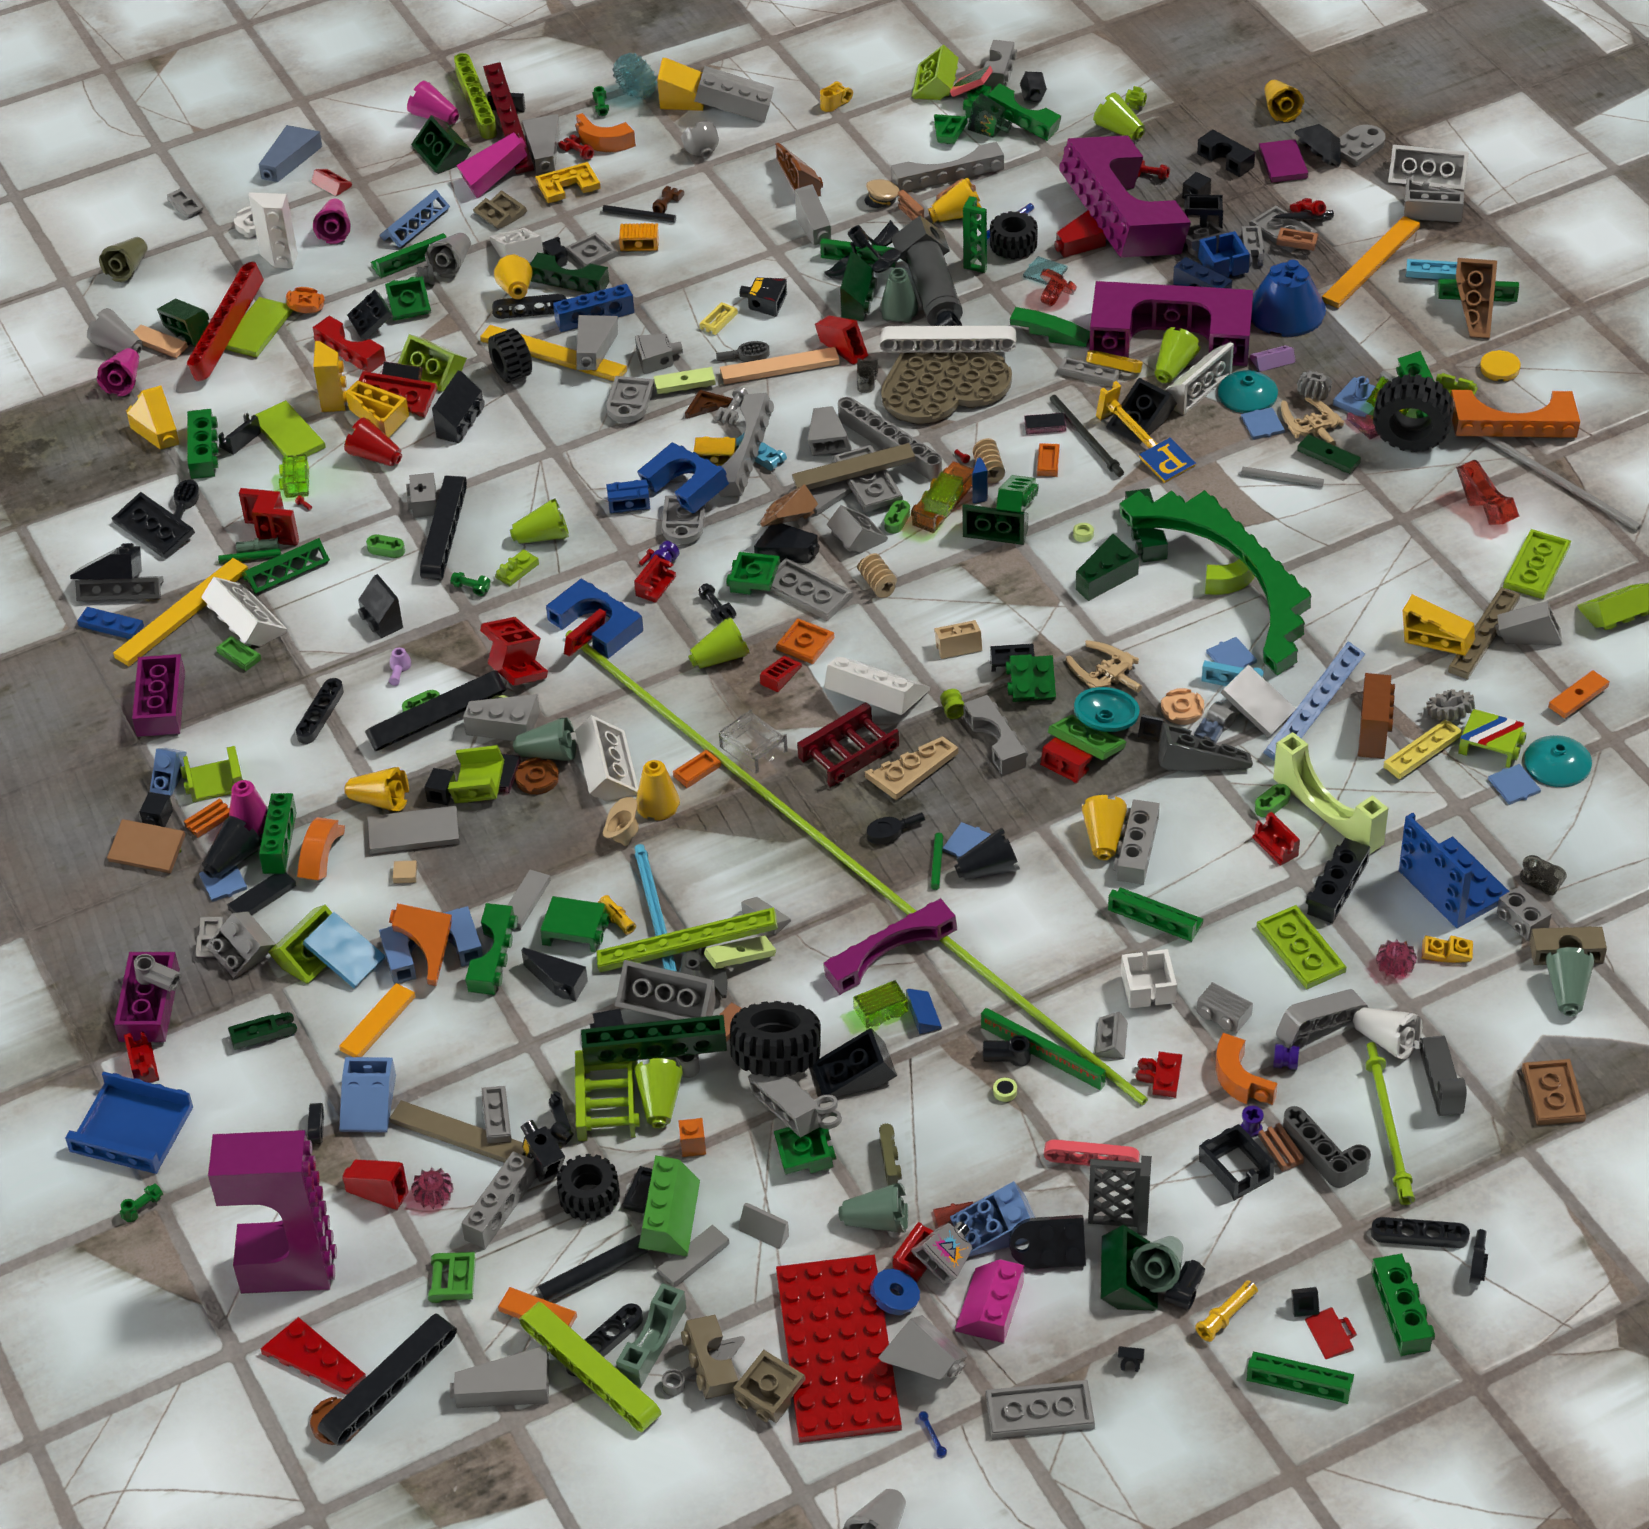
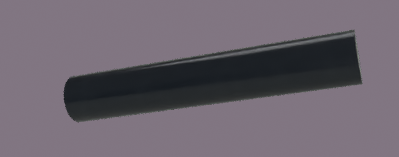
(590, 1270)

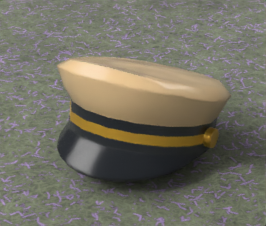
(881, 193)

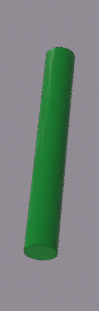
(250, 555)
(937, 860)

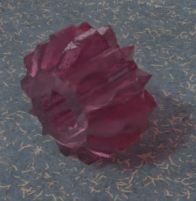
(1396, 958)
(432, 1187)

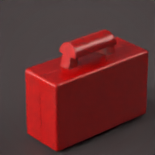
(1330, 1333)

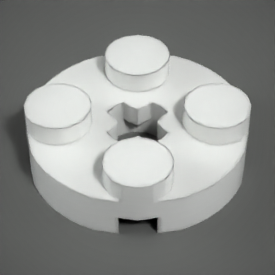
(244, 222)

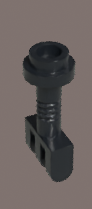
(707, 592)

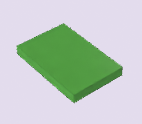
(1085, 738)

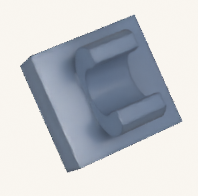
(1209, 729)

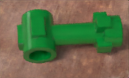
(599, 96)
(479, 586)
(130, 1207)

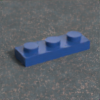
(110, 623)

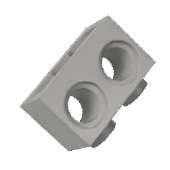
(1523, 912)

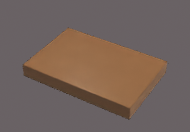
(146, 846)
(1553, 1092)

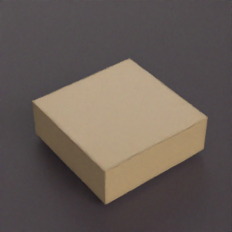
(405, 871)

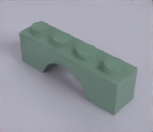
(664, 1314)

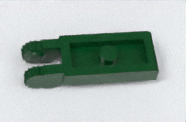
(262, 1030)

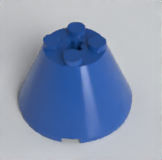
(1287, 301)

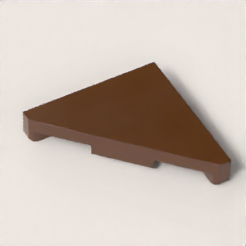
(706, 402)

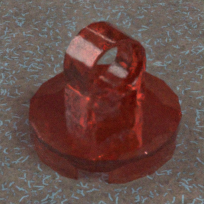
(1055, 286)

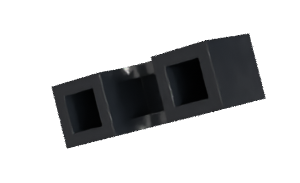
(1216, 145)

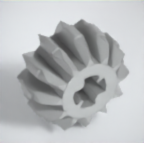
(1314, 385)

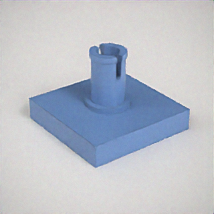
(1355, 396)

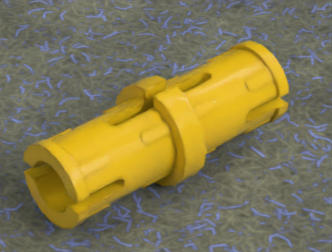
(617, 915)

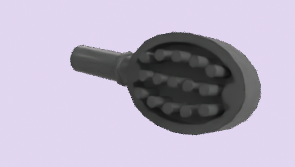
(747, 352)

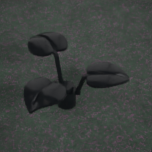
(861, 240)

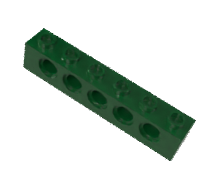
(653, 1040)

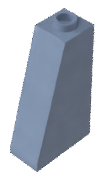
(288, 152)

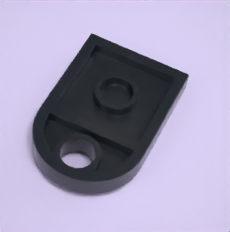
(1052, 1242)

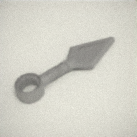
(726, 1351)

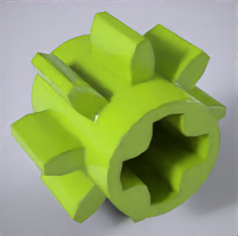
(1136, 97)

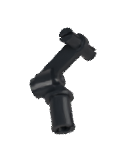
(561, 1129)

